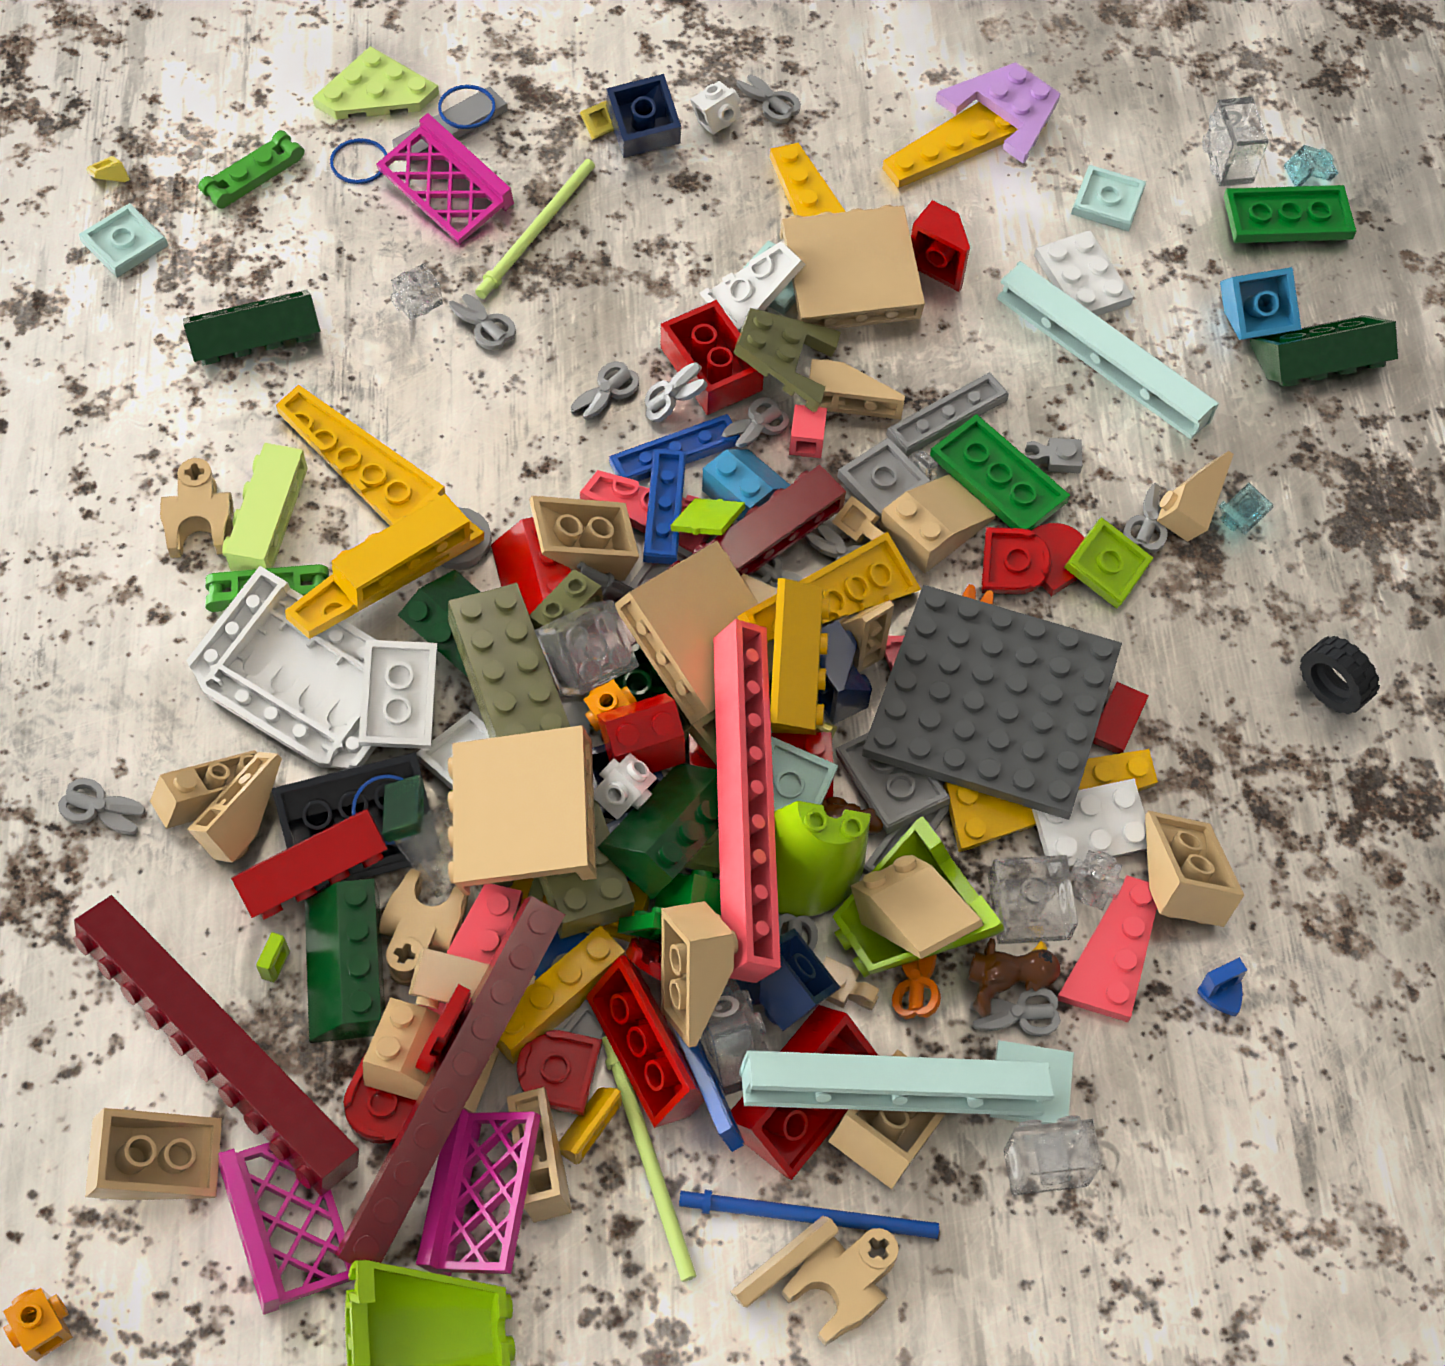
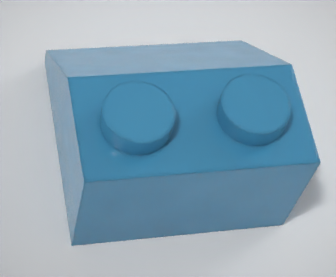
(1261, 303)
(740, 478)

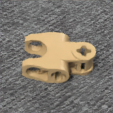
(196, 508)
(418, 925)
(848, 1277)

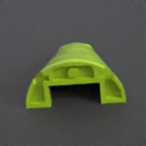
(817, 857)
(879, 953)
(424, 1319)

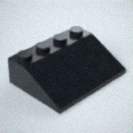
(327, 799)

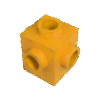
(606, 698)
(37, 1323)

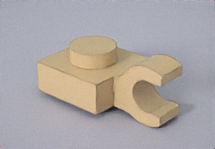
(857, 521)
(847, 977)

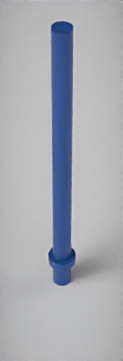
(708, 1201)

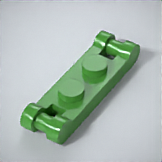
(252, 170)
(294, 575)

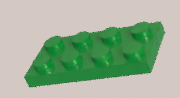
(1289, 214)
(999, 475)

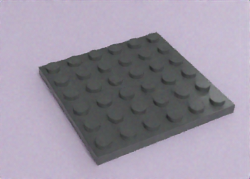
(993, 701)

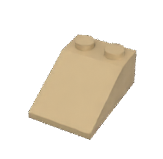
(934, 520)
(587, 533)
(1189, 870)
(913, 906)
(694, 966)
(396, 1048)
(884, 1140)
(152, 1156)

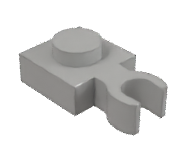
(1060, 454)

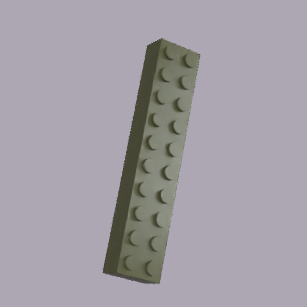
(519, 698)

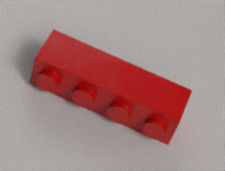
(310, 863)

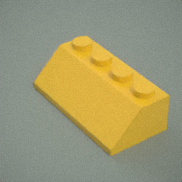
(797, 658)

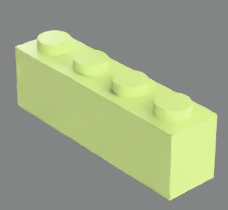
(265, 508)

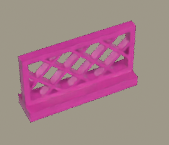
(467, 167)
(454, 1190)
(256, 1239)

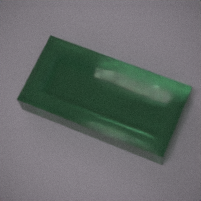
(403, 808)

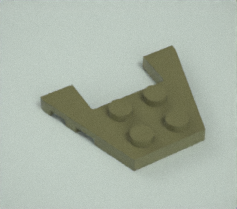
(774, 347)

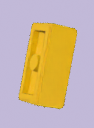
(588, 1128)

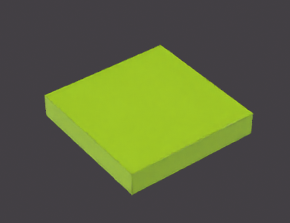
(1108, 562)

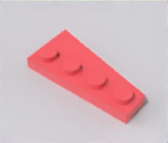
(614, 488)
(485, 926)
(1113, 959)

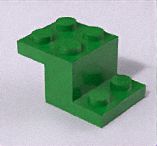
(682, 890)

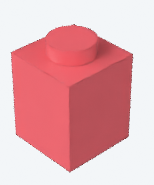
(807, 432)

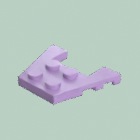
(1013, 96)

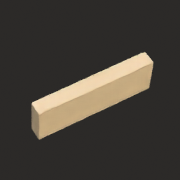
(784, 1261)

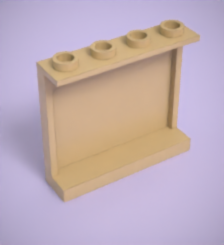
(855, 267)
(680, 616)
(522, 807)

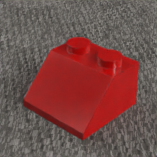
(941, 245)
(647, 731)

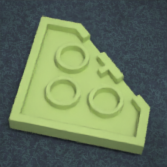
(375, 86)

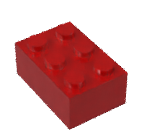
(710, 339)

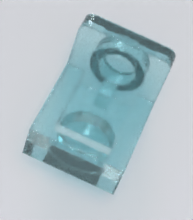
(1308, 163)
(1245, 509)

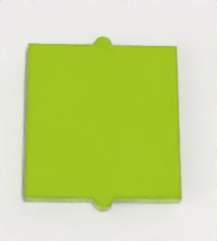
(708, 516)

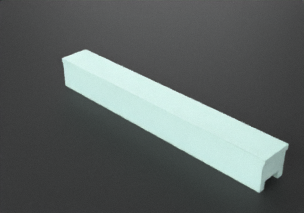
(1107, 351)
(895, 1083)

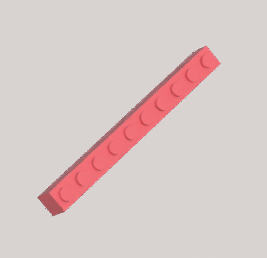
(746, 799)

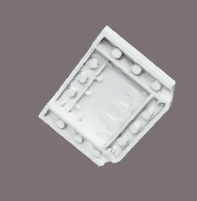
(282, 680)

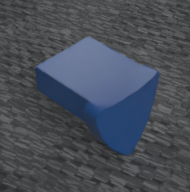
(1224, 987)

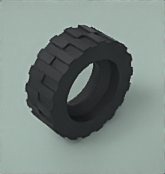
(1353, 666)

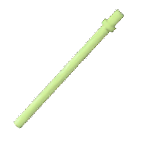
(492, 279)
(651, 1165)

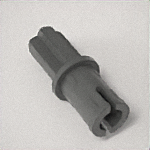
(611, 587)

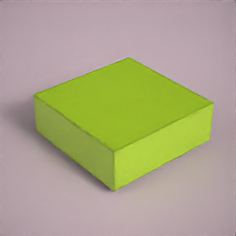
(273, 957)

